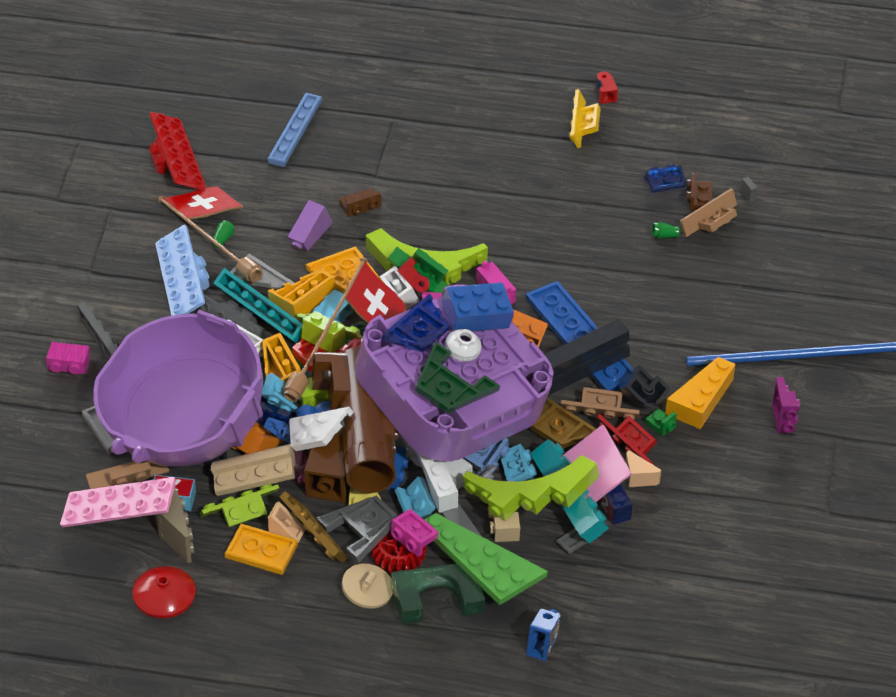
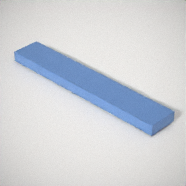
(294, 129)

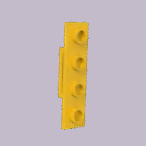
(584, 119)

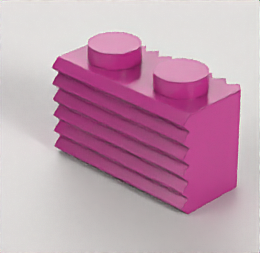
(68, 358)

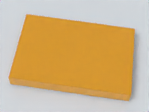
(261, 549)

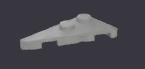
(269, 279)

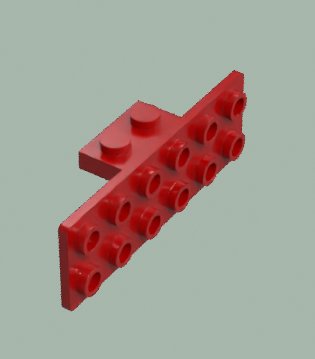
(174, 151)

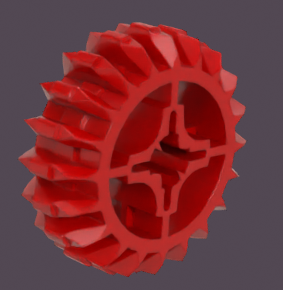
(387, 555)

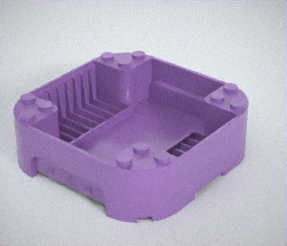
(506, 356)

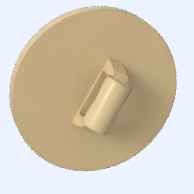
(367, 586)

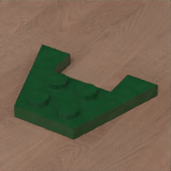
(446, 388)

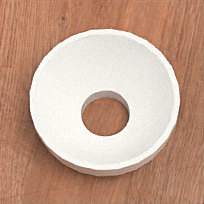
(460, 349)

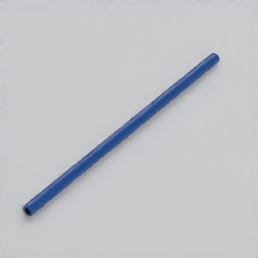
(794, 353)

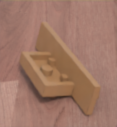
(711, 215)
(600, 402)
(124, 474)

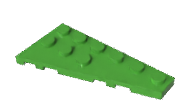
(488, 564)

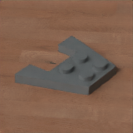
(368, 519)

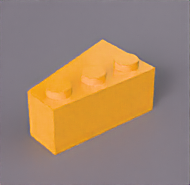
(304, 294)
(279, 358)

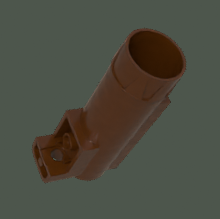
(366, 434)

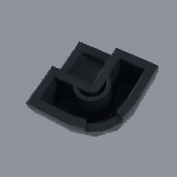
(643, 389)

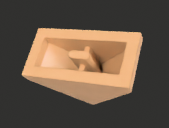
(642, 471)
(284, 523)

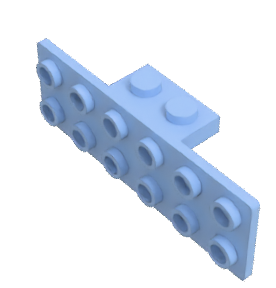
(182, 272)

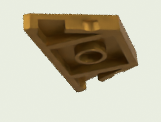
(561, 425)

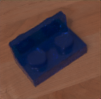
(665, 178)
(274, 412)

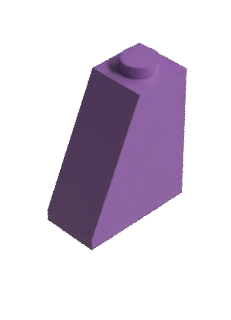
(310, 226)

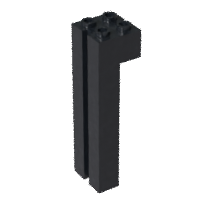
(588, 354)

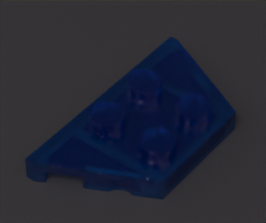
(418, 327)

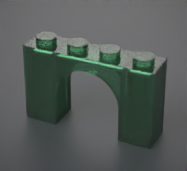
(410, 583)

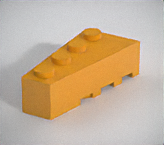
(702, 393)

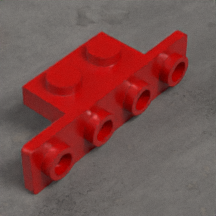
(632, 435)

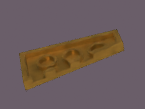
(314, 527)

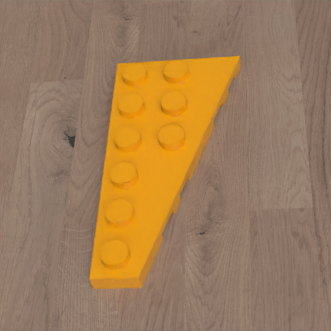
(340, 265)

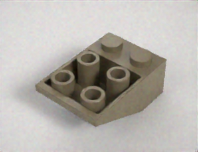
(173, 528)

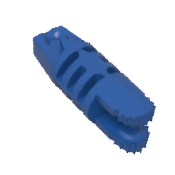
(278, 429)

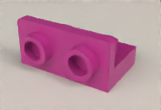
(413, 531)

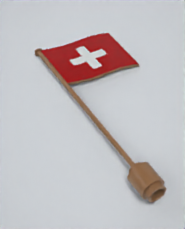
(207, 203)
(369, 299)

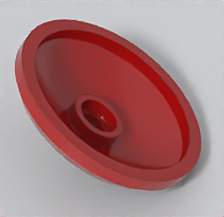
(164, 599)

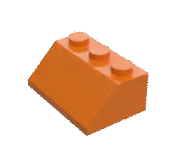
(258, 440)

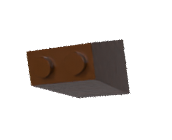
(326, 471)

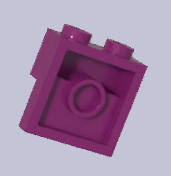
(784, 407)

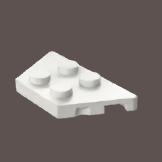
(317, 428)

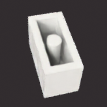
(400, 286)

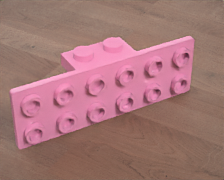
(118, 502)

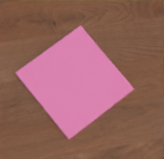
(611, 465)

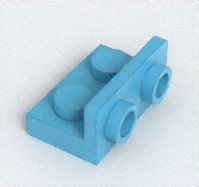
(273, 393)
(518, 464)
(416, 498)

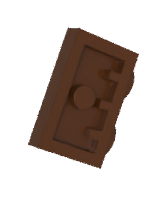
(699, 193)
(360, 202)

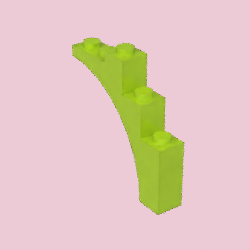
(382, 245)
(533, 495)

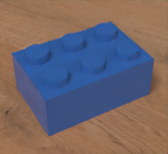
(478, 307)

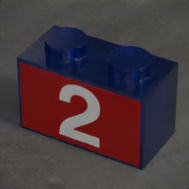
(617, 505)

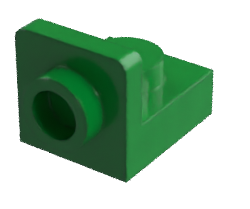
(661, 422)

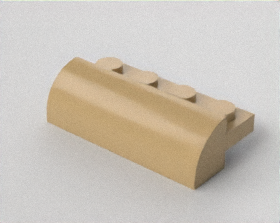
(253, 469)

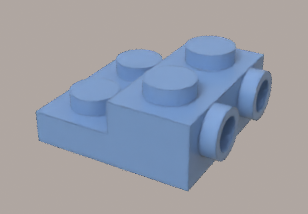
(489, 455)

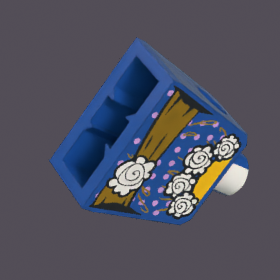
(545, 624)

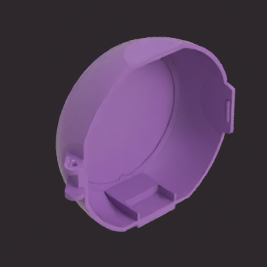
(180, 390)

